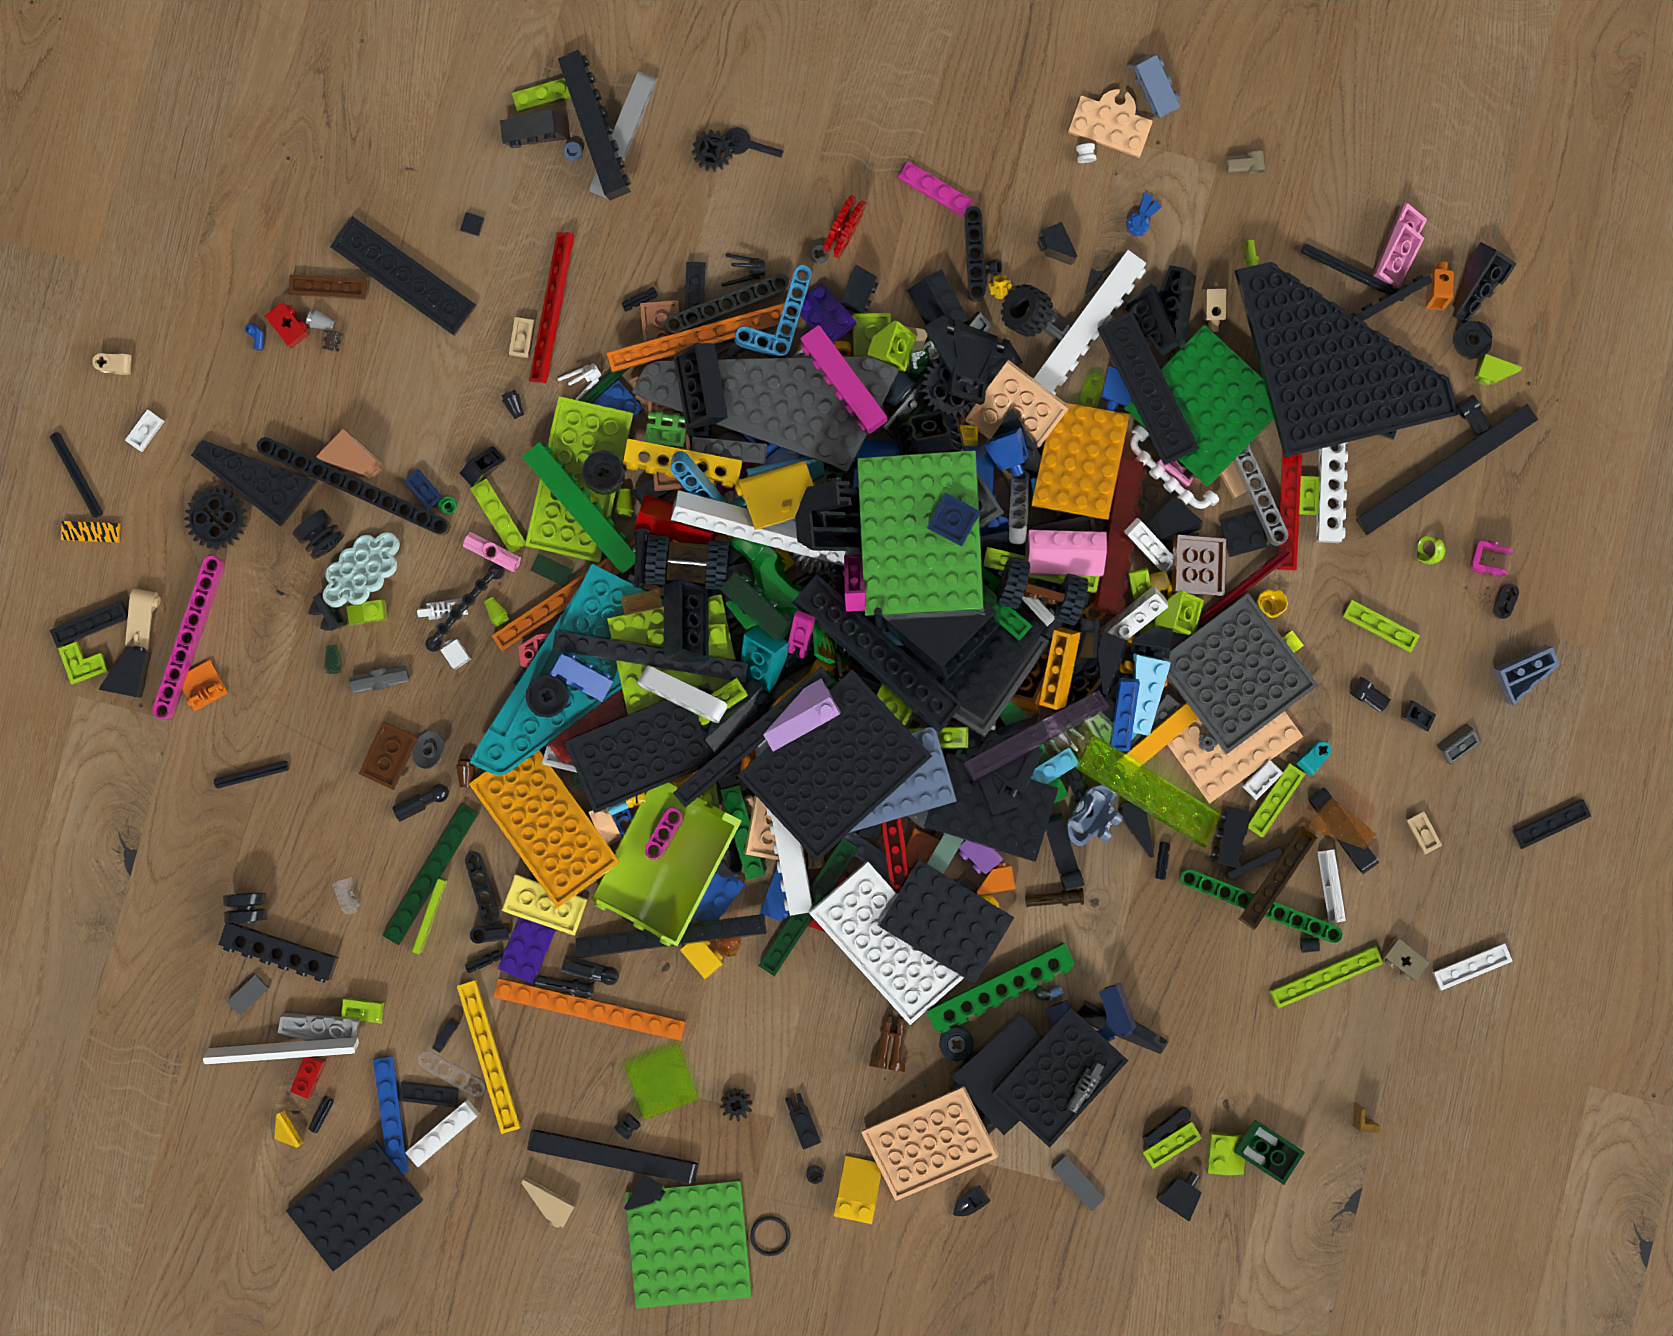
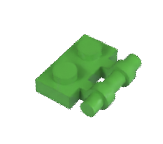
(666, 435)

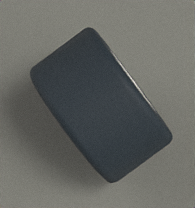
(899, 388)

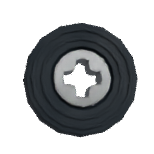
(956, 1034)

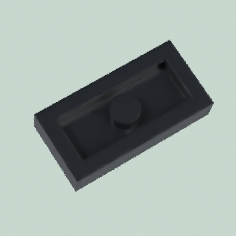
(332, 617)

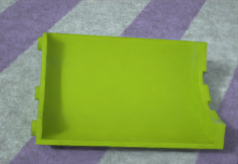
(666, 890)

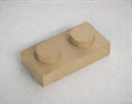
(521, 337)
(1423, 832)

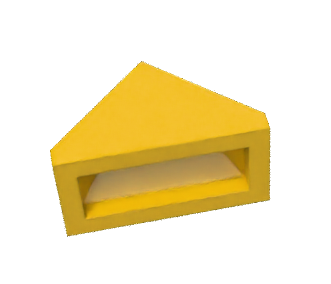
(285, 1131)

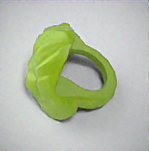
(1439, 551)

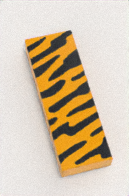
(90, 531)

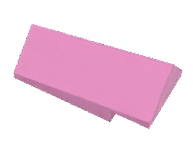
(1400, 246)

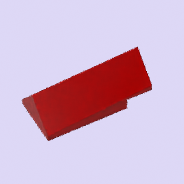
(656, 517)

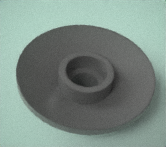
(428, 750)

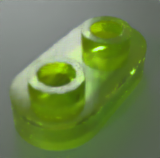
(1091, 391)

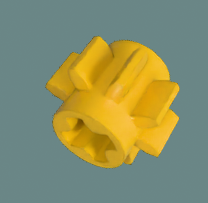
(1000, 286)

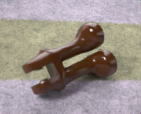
(880, 1060)

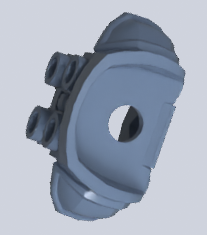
(1082, 828)

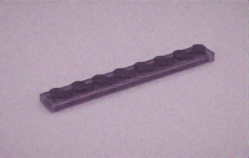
(1036, 735)

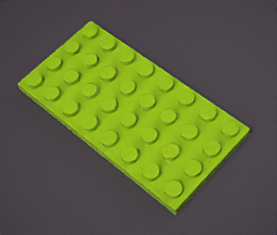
(575, 434)

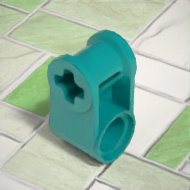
(1312, 759)

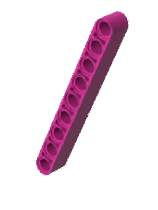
(180, 643)

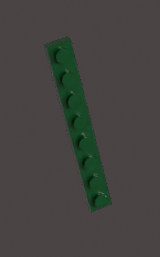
(430, 874)
(819, 890)

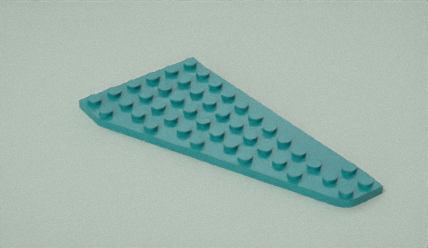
(519, 731)

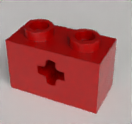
(279, 316)
(308, 1076)

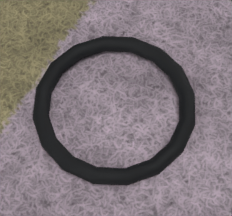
(767, 1219)

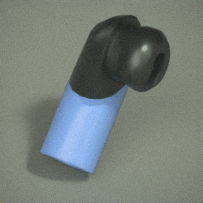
(1047, 995)

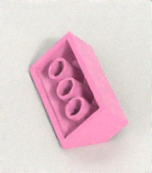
(1066, 552)

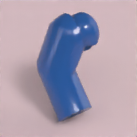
(257, 334)

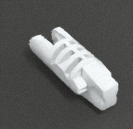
(439, 609)

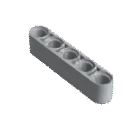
(1019, 508)

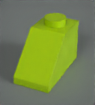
(1494, 370)
(367, 612)

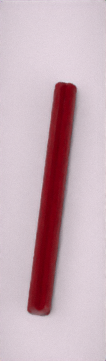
(1243, 587)

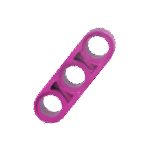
(672, 828)

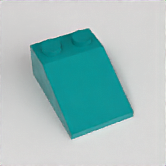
(764, 657)

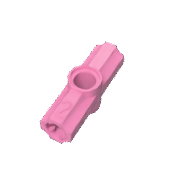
(482, 546)

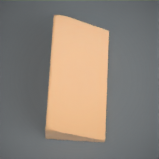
(1233, 481)

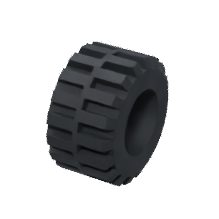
(1017, 304)

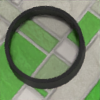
(733, 860)

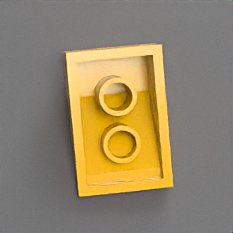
(858, 1190)

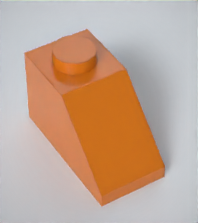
(997, 880)

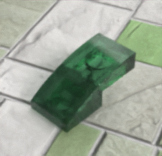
(917, 362)

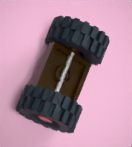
(687, 562)

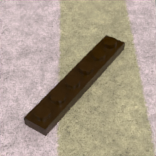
(1277, 878)

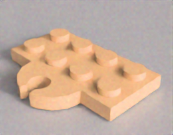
(1111, 123)

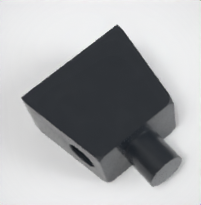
(1181, 1195)

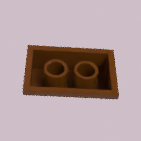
(1029, 692)

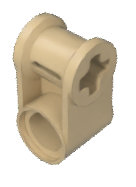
(115, 364)

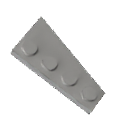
(317, 1026)

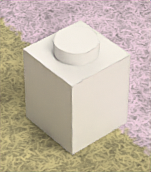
(455, 653)

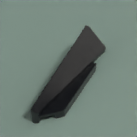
(1141, 1035)

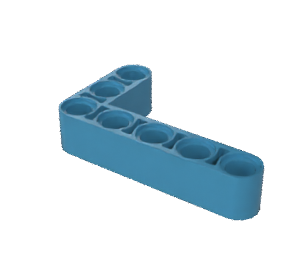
(785, 320)
(699, 482)

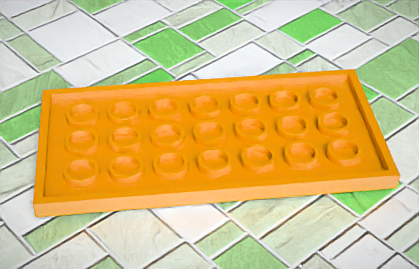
(546, 827)

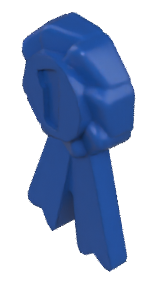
(1138, 223)

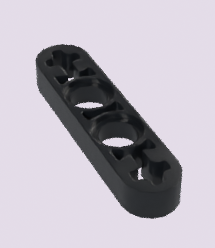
(479, 888)

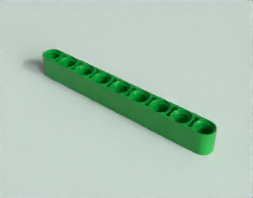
(1287, 914)

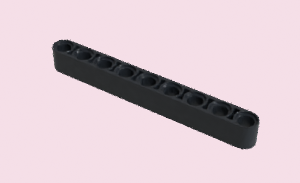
(612, 1156)

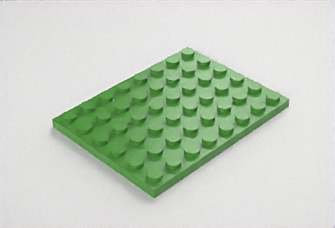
(902, 559)

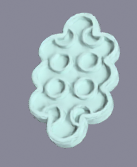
(361, 569)

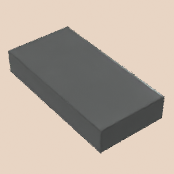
(248, 994)

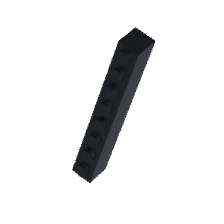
(594, 125)

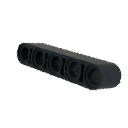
(970, 245)
(1362, 858)

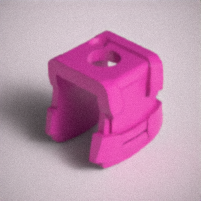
(1492, 546)

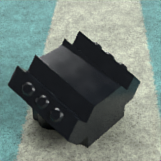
(930, 434)

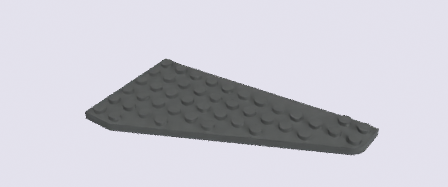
(782, 402)

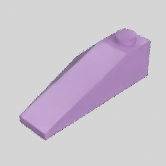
(805, 713)

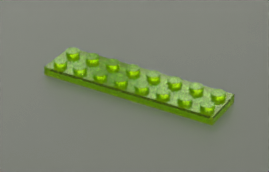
(1148, 791)

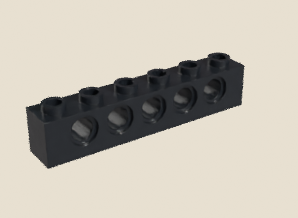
(230, 943)

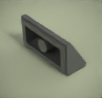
(1459, 743)

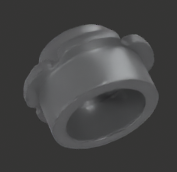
(1202, 742)

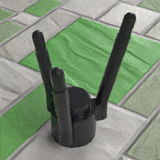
(755, 266)

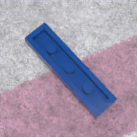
(1124, 714)

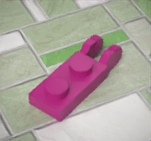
(801, 632)

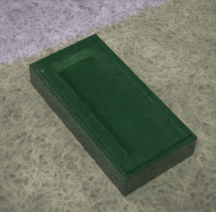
(551, 570)

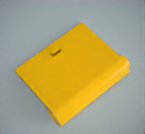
(775, 493)

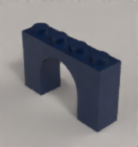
(1118, 1012)

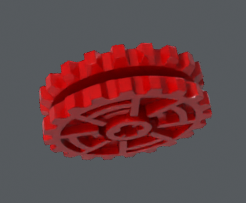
(844, 226)

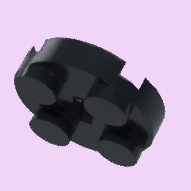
(1472, 329)

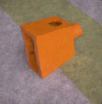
(1441, 288)

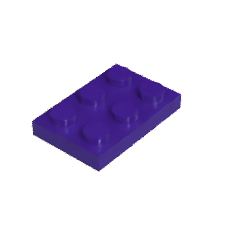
(825, 310)
(526, 949)

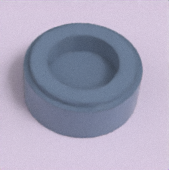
(573, 151)

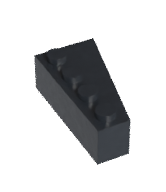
(1177, 300)

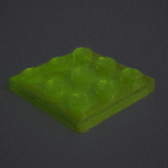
(661, 1082)

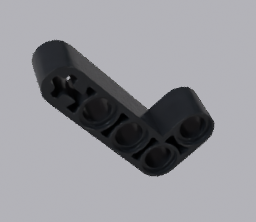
(1063, 853)

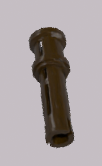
(1031, 899)

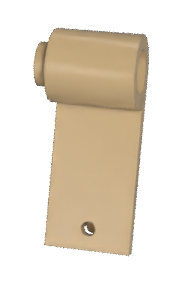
(139, 620)

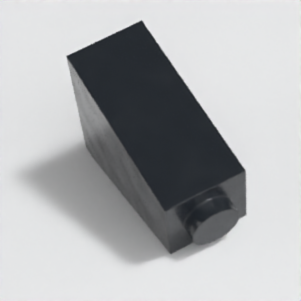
(1174, 520)
(129, 673)

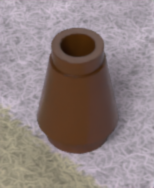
(465, 772)

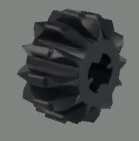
(740, 1110)

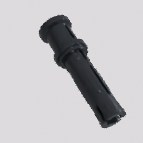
(640, 550)
(574, 987)

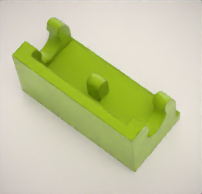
(364, 1009)

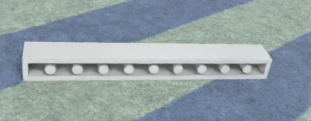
(1094, 315)
(737, 522)
(791, 863)

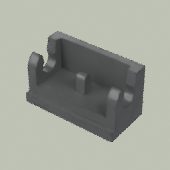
(1057, 327)

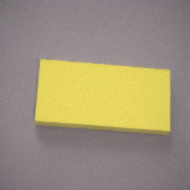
(531, 902)

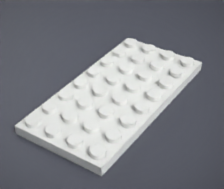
(895, 968)

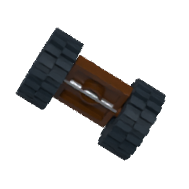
(1067, 601)

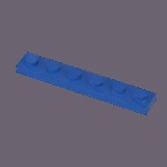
(390, 1111)

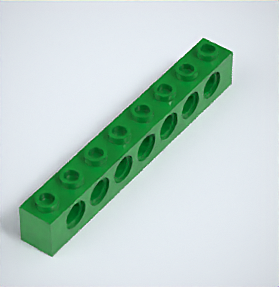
(936, 1012)

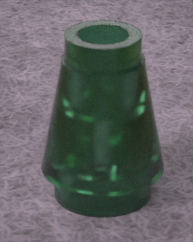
(332, 660)

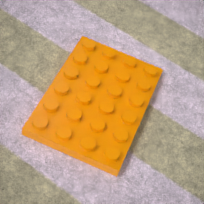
(1081, 462)

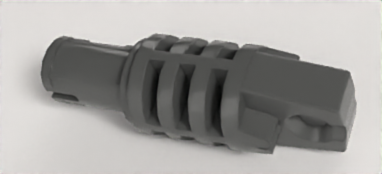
(1085, 1086)

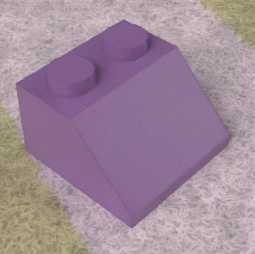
(982, 857)

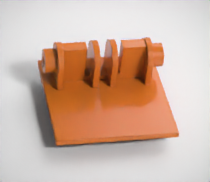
(203, 686)

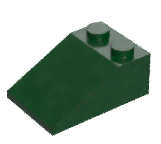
(1269, 1152)

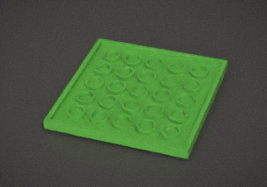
(690, 1246)

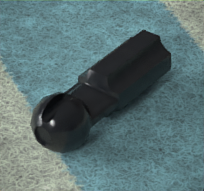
(1077, 782)
(418, 803)
(590, 970)

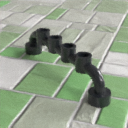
(434, 643)

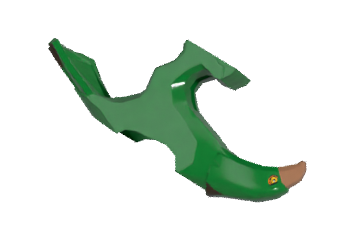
(770, 576)

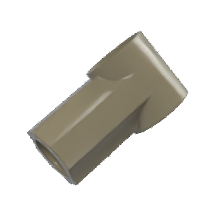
(1251, 162)

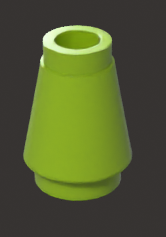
(624, 504)
(496, 612)

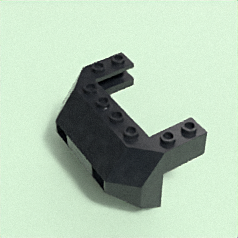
(819, 512)

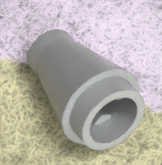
(319, 320)

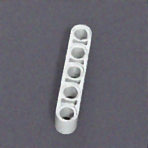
(682, 694)

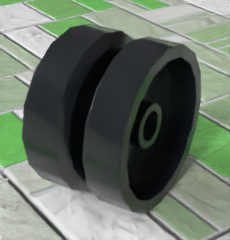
(547, 707)
(245, 908)

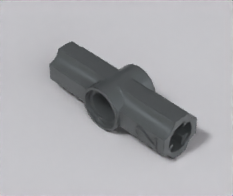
(379, 679)

